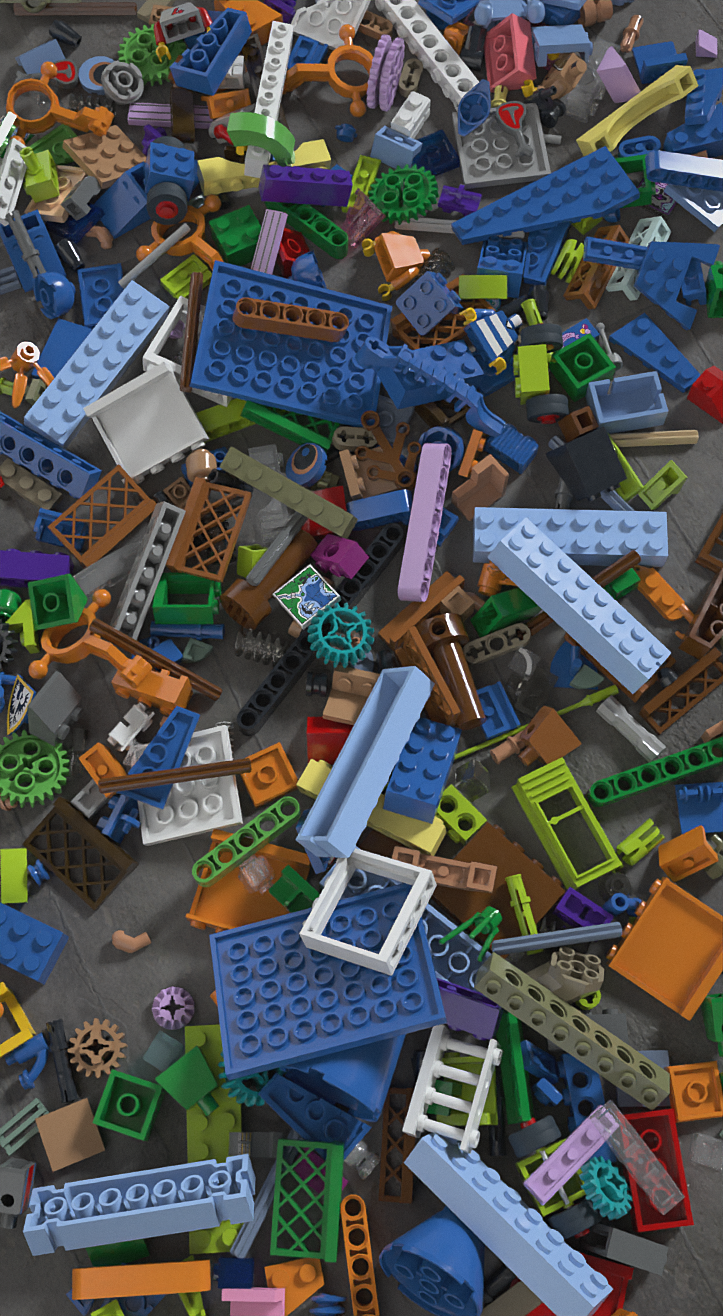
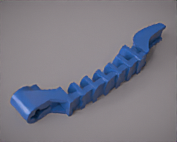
(377, 354)

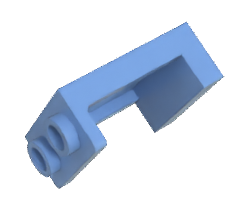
(560, 40)

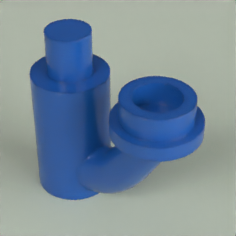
(620, 903)
(35, 1047)

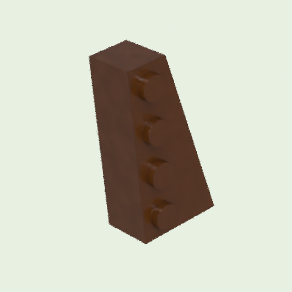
(707, 622)

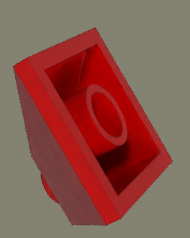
(708, 392)

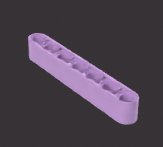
(424, 522)

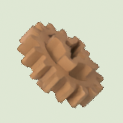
(97, 1035)

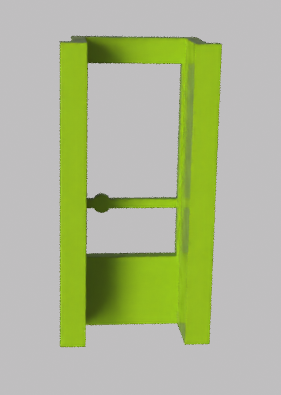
(544, 784)

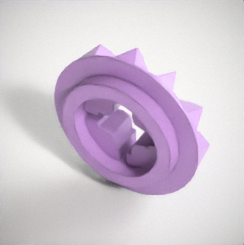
(181, 1017)

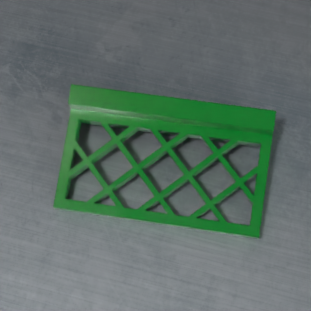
(288, 428)
(514, 1076)
(332, 1199)

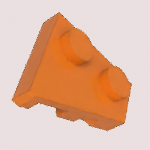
(298, 1277)

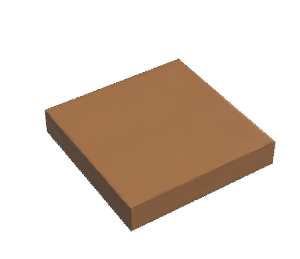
(69, 1134)

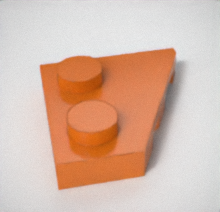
(475, 446)

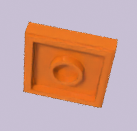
(270, 775)
(695, 1091)

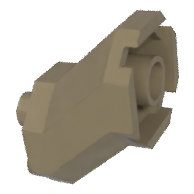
(570, 974)

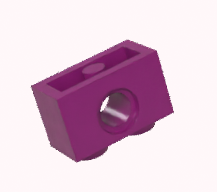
(339, 556)

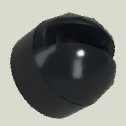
(666, 676)

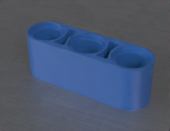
(381, 509)

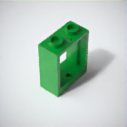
(637, 164)
(185, 614)

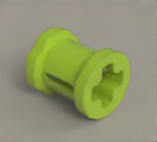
(584, 1005)

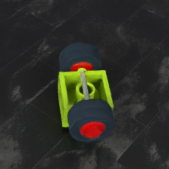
(533, 377)
(574, 1217)

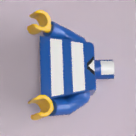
(492, 335)

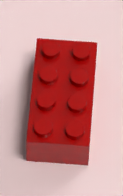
(661, 1136)

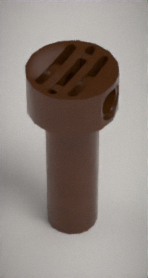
(250, 604)
(444, 639)

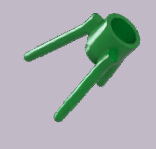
(485, 923)

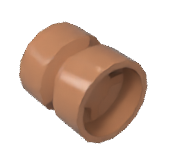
(595, 11)

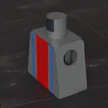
(16, 1180)

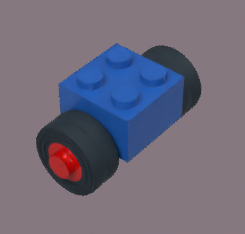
(168, 180)

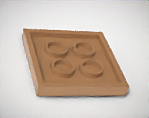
(104, 156)

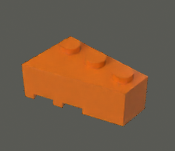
(259, 15)
(157, 690)

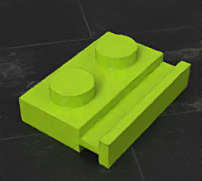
(178, 280)

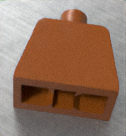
(547, 738)

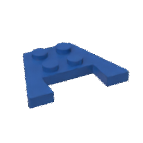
(664, 272)

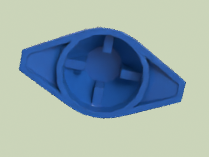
(474, 108)

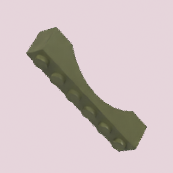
(288, 493)

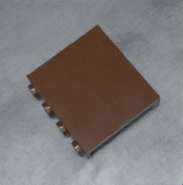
(494, 849)

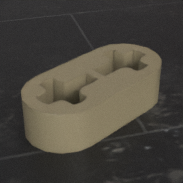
(414, 78)
(354, 438)

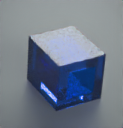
(234, 1273)

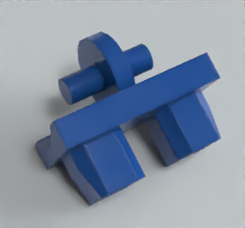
(122, 818)

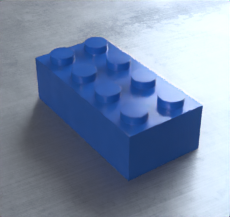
(452, 356)
(422, 770)
(29, 944)

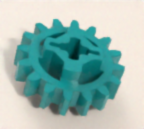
(605, 1188)

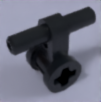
(547, 105)

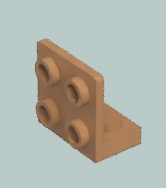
(357, 479)
(349, 694)

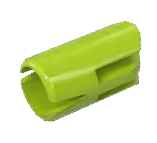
(568, 257)
(640, 842)

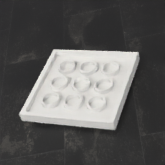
(197, 804)

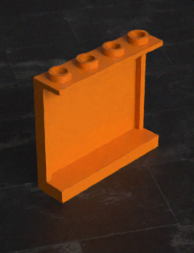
(228, 901)
(671, 948)

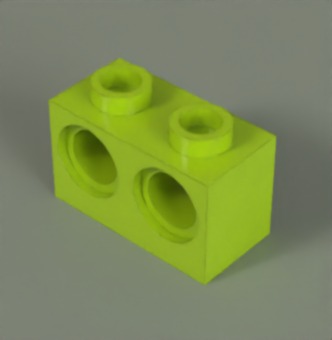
(462, 811)

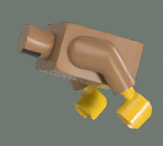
(563, 75)

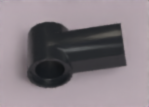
(473, 52)

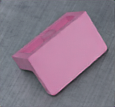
(255, 1301)

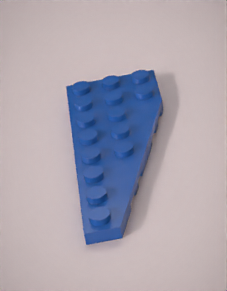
(577, 191)

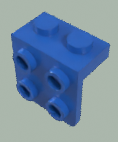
(428, 302)

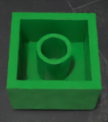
(236, 235)
(580, 364)
(129, 1105)

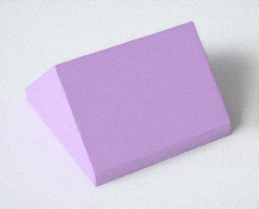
(617, 77)

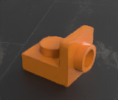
(456, 35)

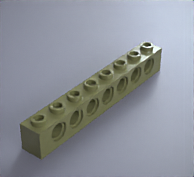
(573, 1031)

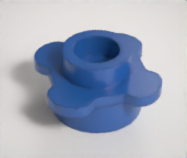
(345, 132)

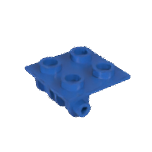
(700, 805)

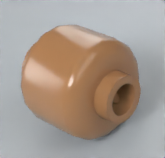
(200, 464)

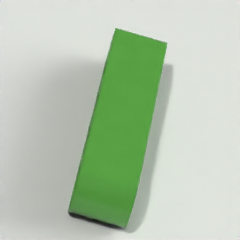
(241, 853)

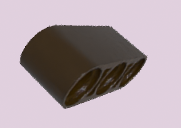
(182, 115)

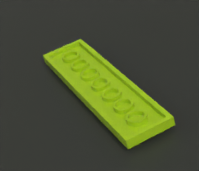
(210, 1135)

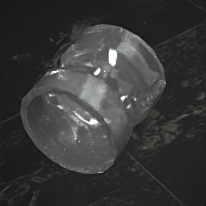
(357, 1155)

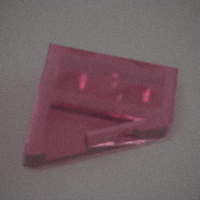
(361, 219)

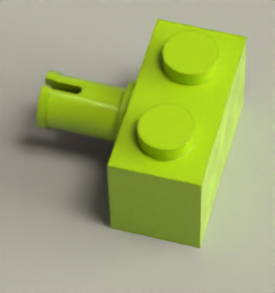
(40, 175)

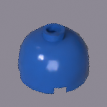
(307, 271)
(54, 293)
(449, 436)

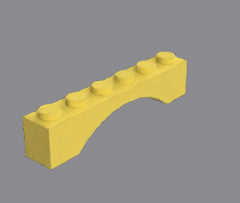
(663, 91)
(221, 176)

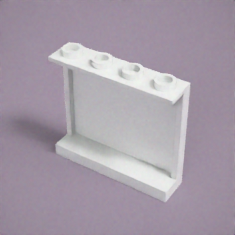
(148, 423)

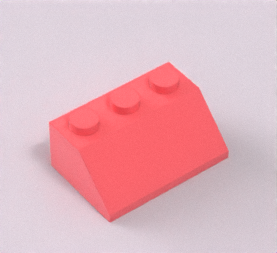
(509, 54)

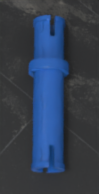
(196, 631)

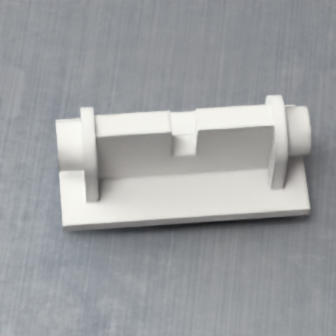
(137, 721)

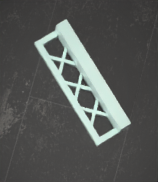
(658, 232)

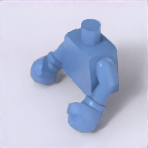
(492, 12)

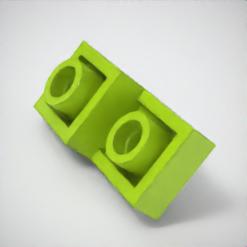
(483, 287)
(13, 875)

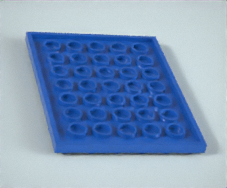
(284, 369)
(301, 1004)

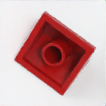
(290, 248)
(326, 739)

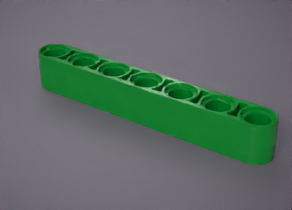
(657, 770)

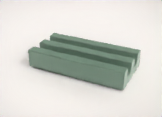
(4, 1142)

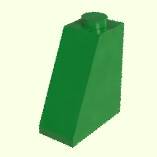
(504, 611)

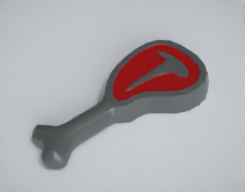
(66, 75)
(510, 119)

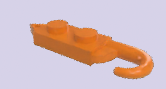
(662, 596)

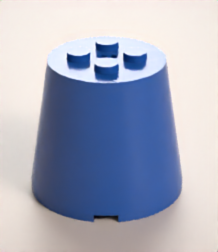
(351, 1077)

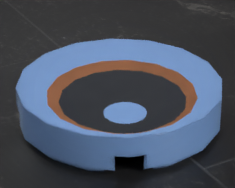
(91, 73)

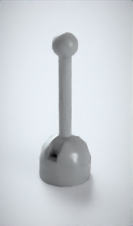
(615, 358)

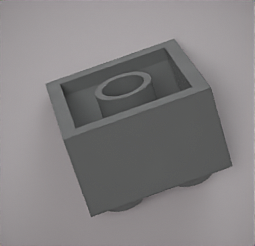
(54, 710)

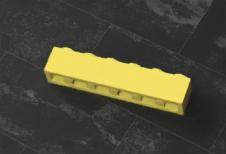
(403, 829)

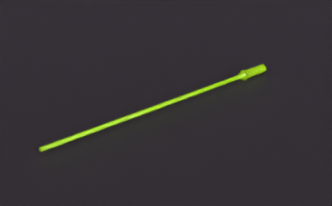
(588, 700)

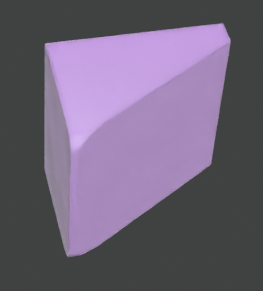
(706, 45)

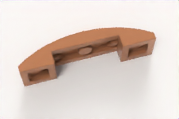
(450, 872)

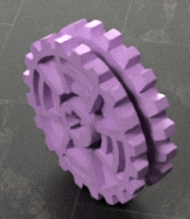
(385, 72)

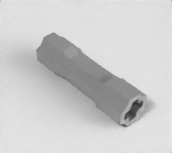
(644, 742)

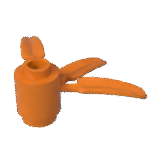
(22, 361)
(492, 579)

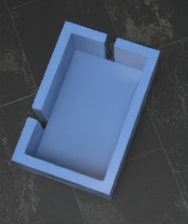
(629, 403)

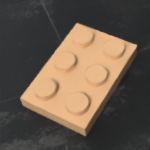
(51, 209)

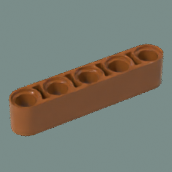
(280, 324)

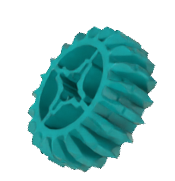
(335, 618)
(241, 1092)

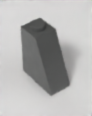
(625, 1248)

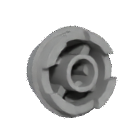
(122, 82)

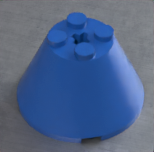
(439, 1266)

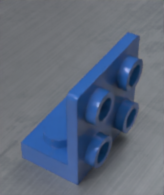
(656, 60)

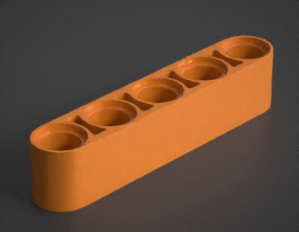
(359, 1251)
(141, 1279)

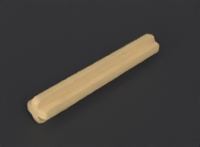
(655, 438)

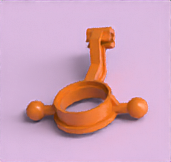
(326, 73)
(86, 119)
(192, 244)
(132, 671)

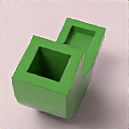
(264, 132)

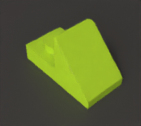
(662, 485)
(22, 623)

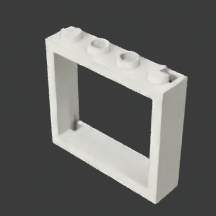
(151, 356)
(404, 926)

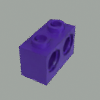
(580, 911)

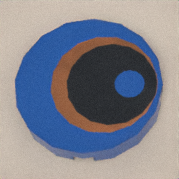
(306, 464)

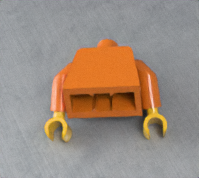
(398, 258)

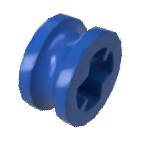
(38, 872)

